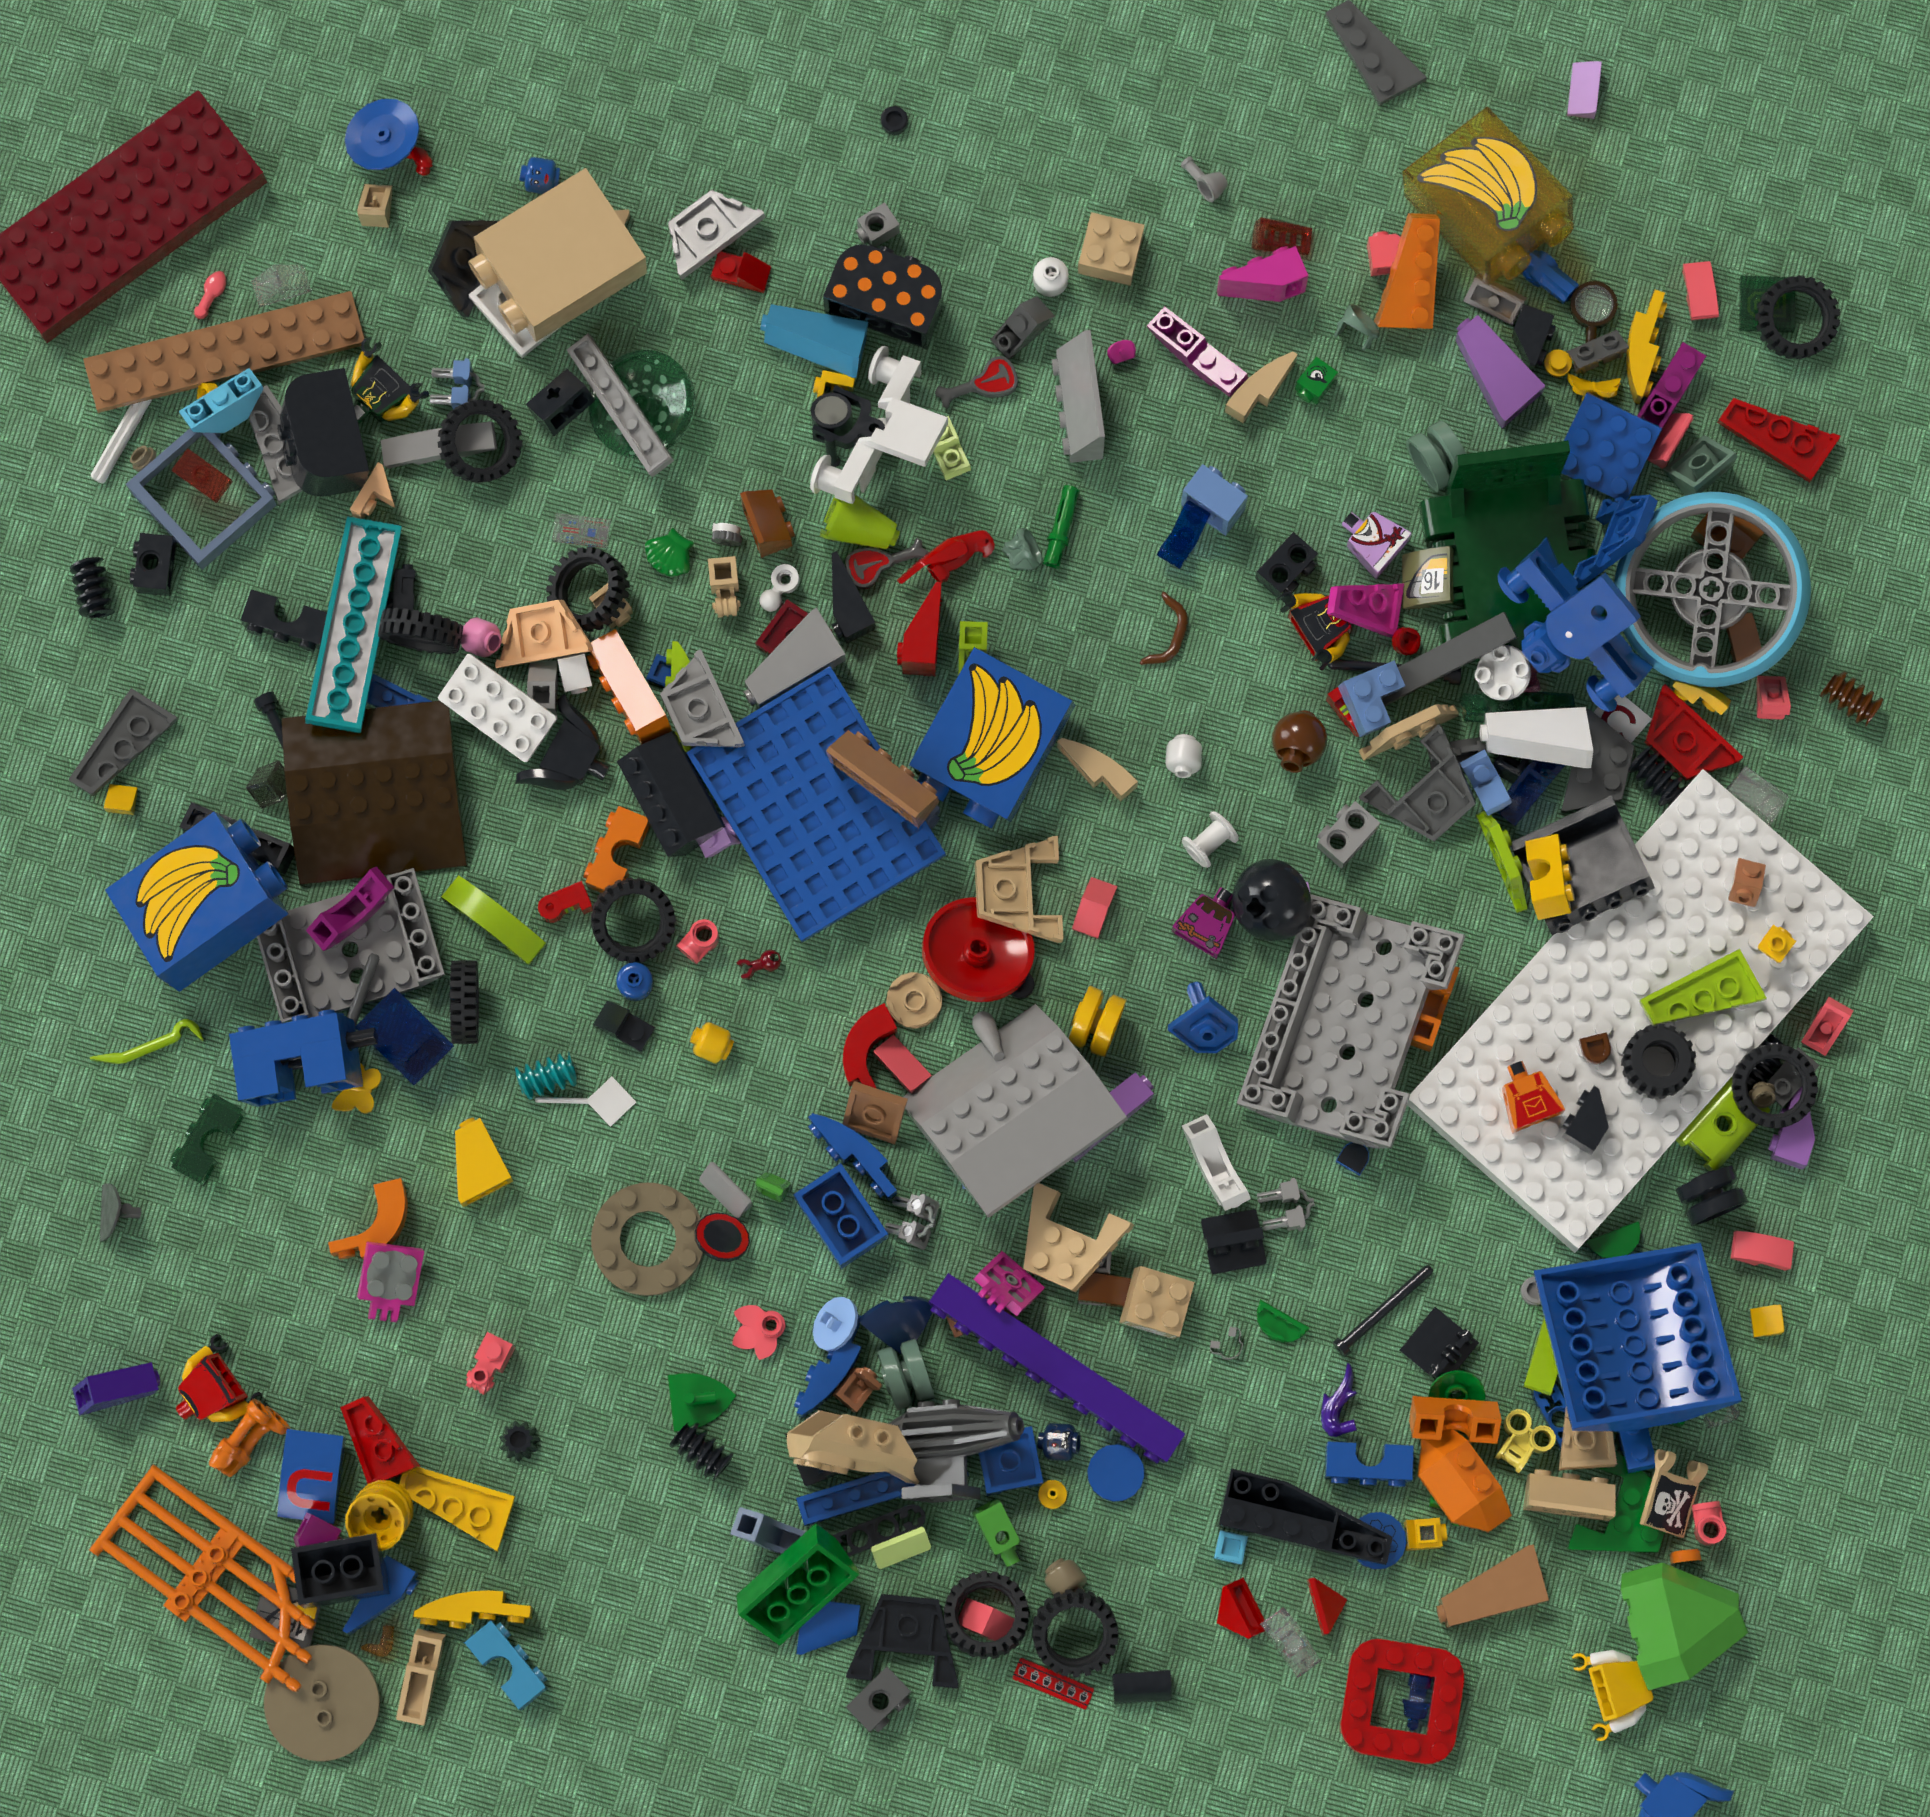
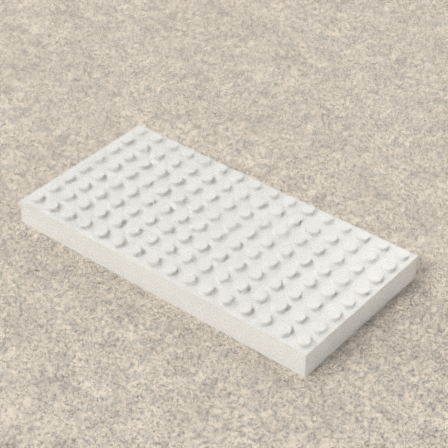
(1593, 985)

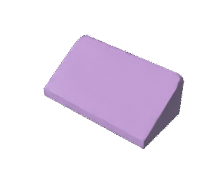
(1584, 89)

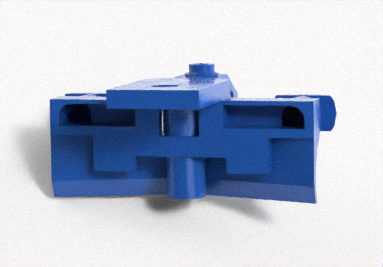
(1576, 625)

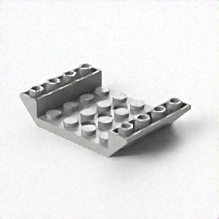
(317, 980)

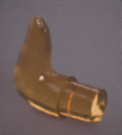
(385, 1645)

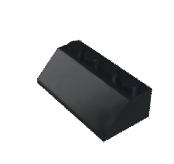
(671, 794)

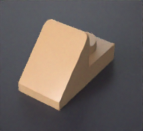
(375, 487)

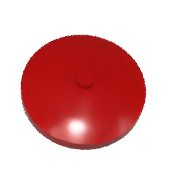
(974, 955)

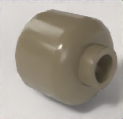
(1064, 1576)

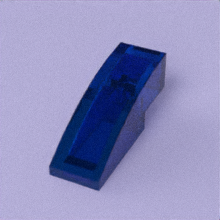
(1529, 788)

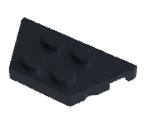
(451, 265)

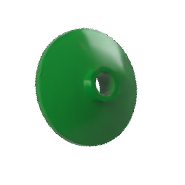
(1468, 1384)

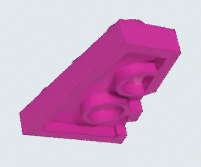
(1368, 606)

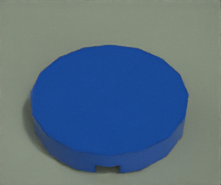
(1115, 1473)

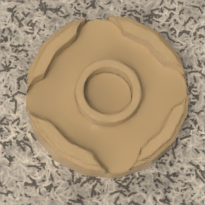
(914, 1000)

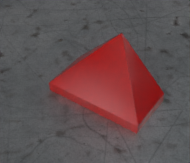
(1326, 1603)
(1239, 1610)

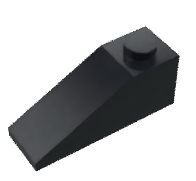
(849, 610)

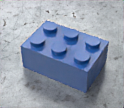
(841, 1216)

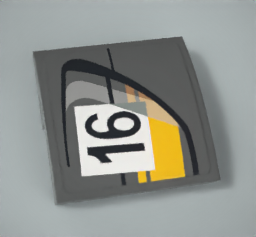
(271, 1613)

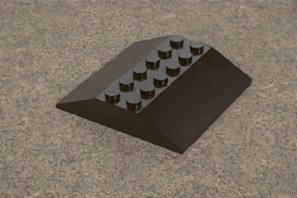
(374, 794)

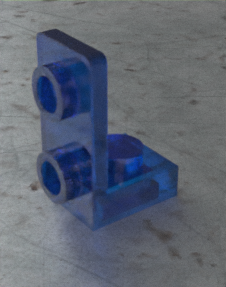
(1184, 535)

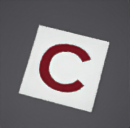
(1625, 719)

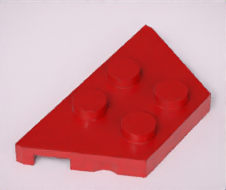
(1686, 738)

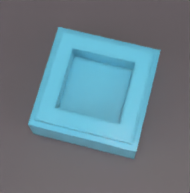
(1230, 1547)

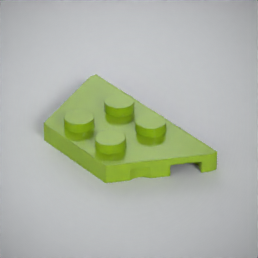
(1508, 866)

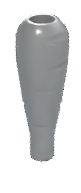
(986, 1030)

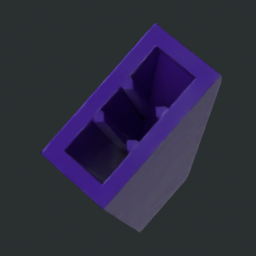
(115, 1388)

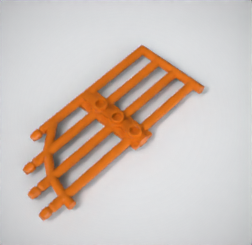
(206, 1571)

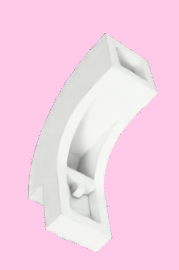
(1214, 1163)

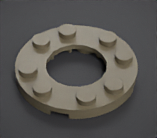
(608, 1228)

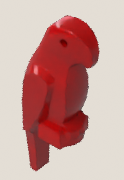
(952, 554)

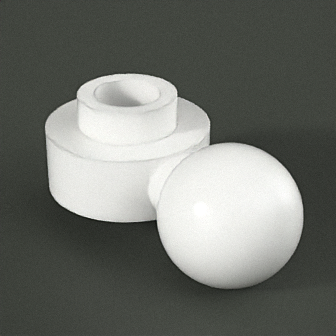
(771, 599)

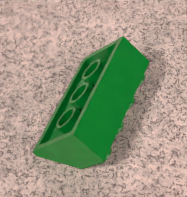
(796, 1585)

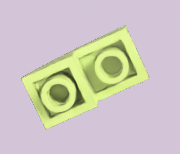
(950, 454)

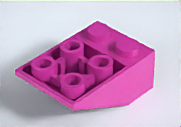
(1267, 278)

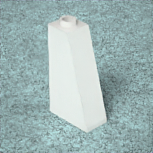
(1540, 735)

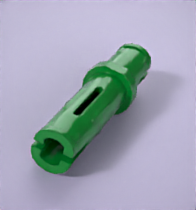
(1059, 535)

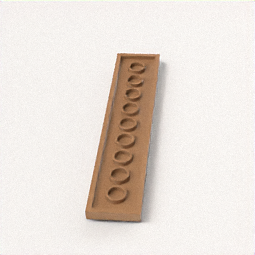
(224, 351)

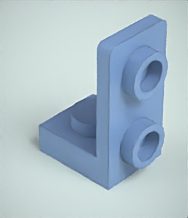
(1486, 782)

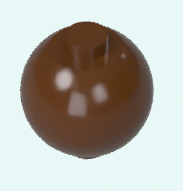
(1299, 740)

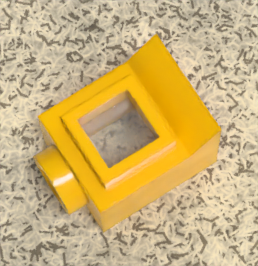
(1425, 1534)

